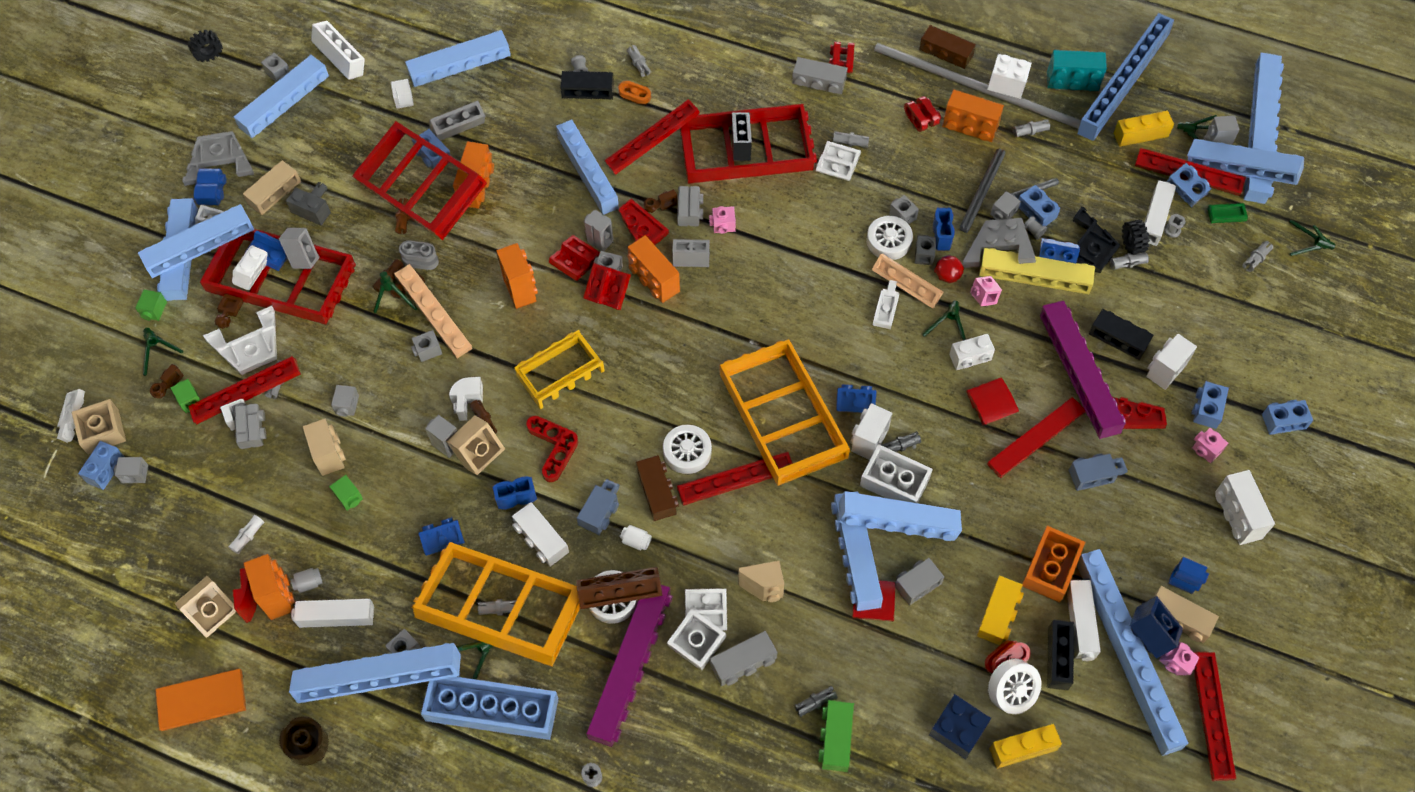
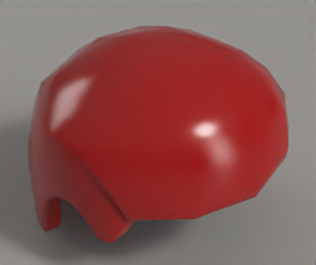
(949, 269)

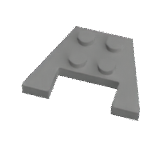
(215, 151)
(1001, 235)

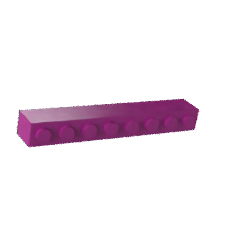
(1082, 370)
(628, 668)

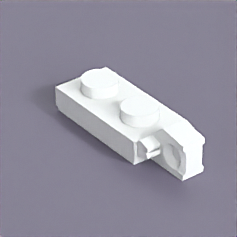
(886, 306)
(73, 402)

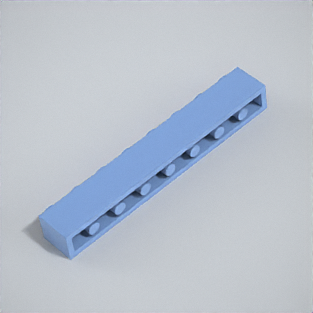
(375, 673)

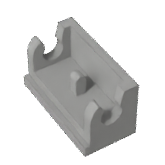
(691, 253)

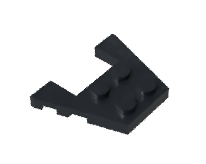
(1096, 244)

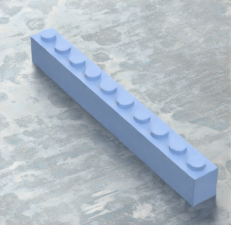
(1264, 120)
(1132, 654)

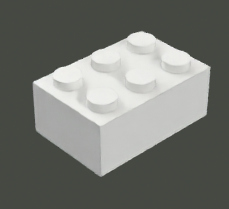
(895, 476)
(1244, 507)

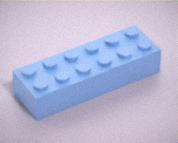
(491, 706)

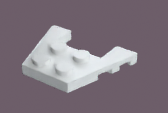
(251, 349)

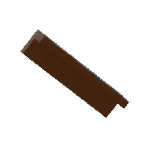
(619, 588)

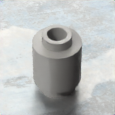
(306, 580)

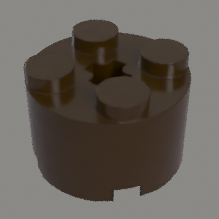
(295, 733)

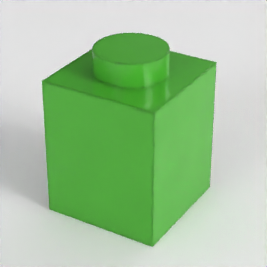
(151, 305)
(185, 394)
(346, 492)

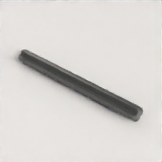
(982, 190)

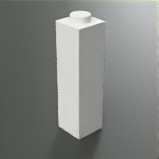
(1159, 210)
(333, 613)
(1084, 618)

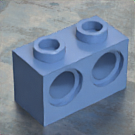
(430, 158)
(1184, 188)
(1037, 204)
(1214, 406)
(1288, 420)
(100, 465)

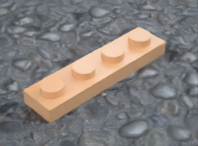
(907, 280)

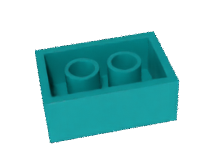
(1076, 70)

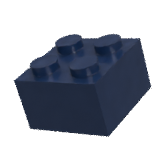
(1156, 627)
(960, 726)

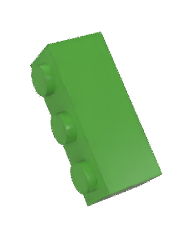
(836, 736)

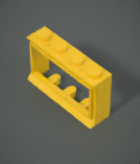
(568, 380)

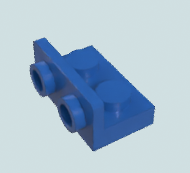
(1059, 250)
(276, 254)
(855, 399)
(437, 538)

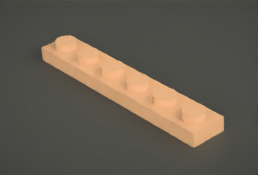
(433, 311)

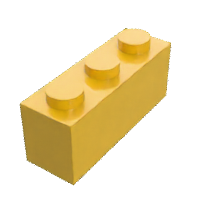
(1143, 128)
(1000, 611)
(1025, 746)

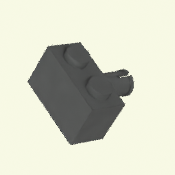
(309, 205)

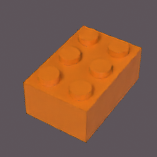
(972, 115)
(477, 158)
(653, 269)
(517, 275)
(1053, 564)
(270, 586)

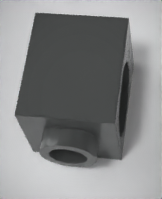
(922, 255)

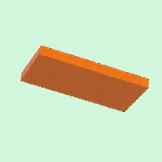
(200, 699)

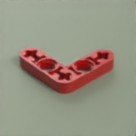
(558, 440)

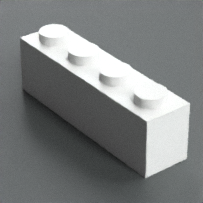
(337, 50)

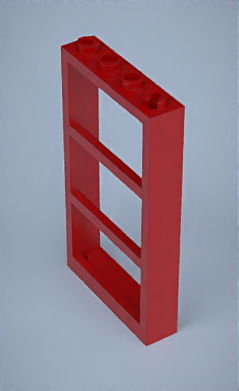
(758, 115)
(452, 209)
(225, 255)

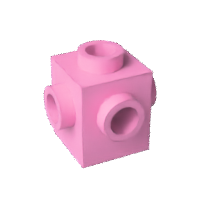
(723, 219)
(986, 291)
(1209, 445)
(1180, 660)

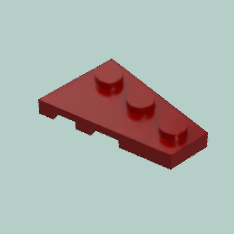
(642, 223)
(1141, 415)

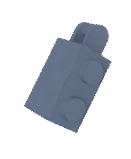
(1096, 471)
(599, 507)

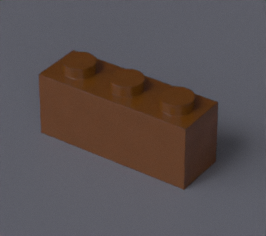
(947, 46)
(657, 487)

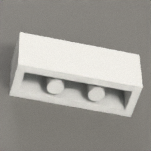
(539, 534)

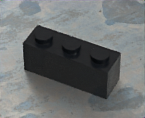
(587, 85)
(741, 136)
(1121, 334)
(1060, 655)

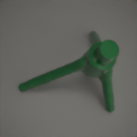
(1191, 127)
(1319, 242)
(387, 285)
(953, 314)
(151, 340)
(483, 648)

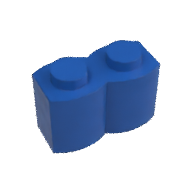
(209, 186)
(943, 228)
(510, 494)
(1188, 575)

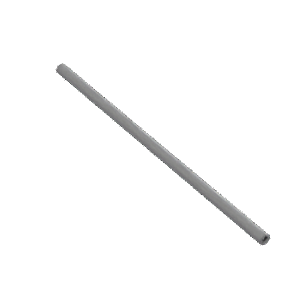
(1063, 118)

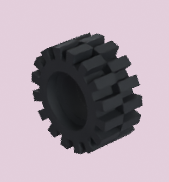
(201, 39)
(1135, 236)

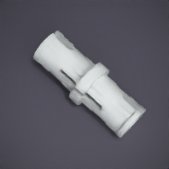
(246, 534)

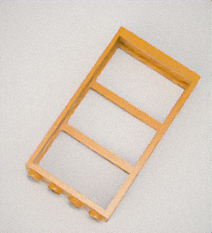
(805, 466)
(546, 654)

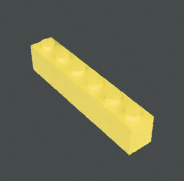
(1043, 273)

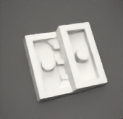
(838, 161)
(709, 604)

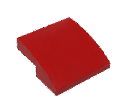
(574, 257)
(607, 286)
(992, 401)
(243, 598)
(887, 610)

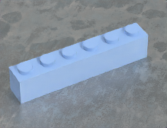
(458, 58)
(281, 96)
(1247, 161)
(587, 167)
(196, 241)
(176, 281)
(899, 516)
(859, 561)

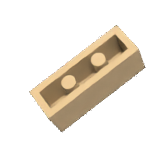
(271, 187)
(1195, 620)

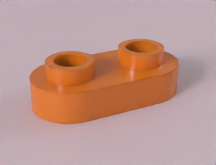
(637, 93)

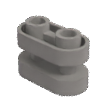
(419, 255)

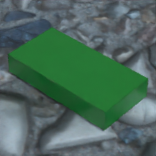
(1227, 213)

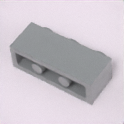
(819, 75)
(457, 120)
(743, 659)

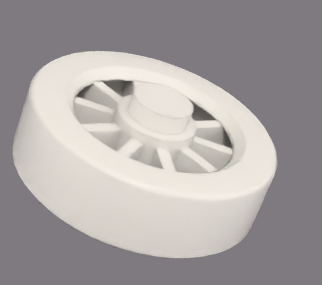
(895, 243)
(687, 449)
(618, 617)
(1014, 686)

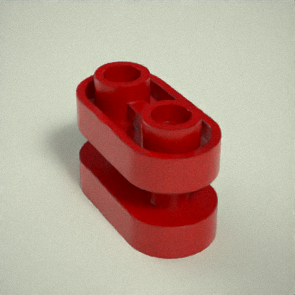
(836, 50)
(922, 113)
(1006, 651)

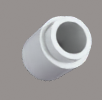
(635, 537)

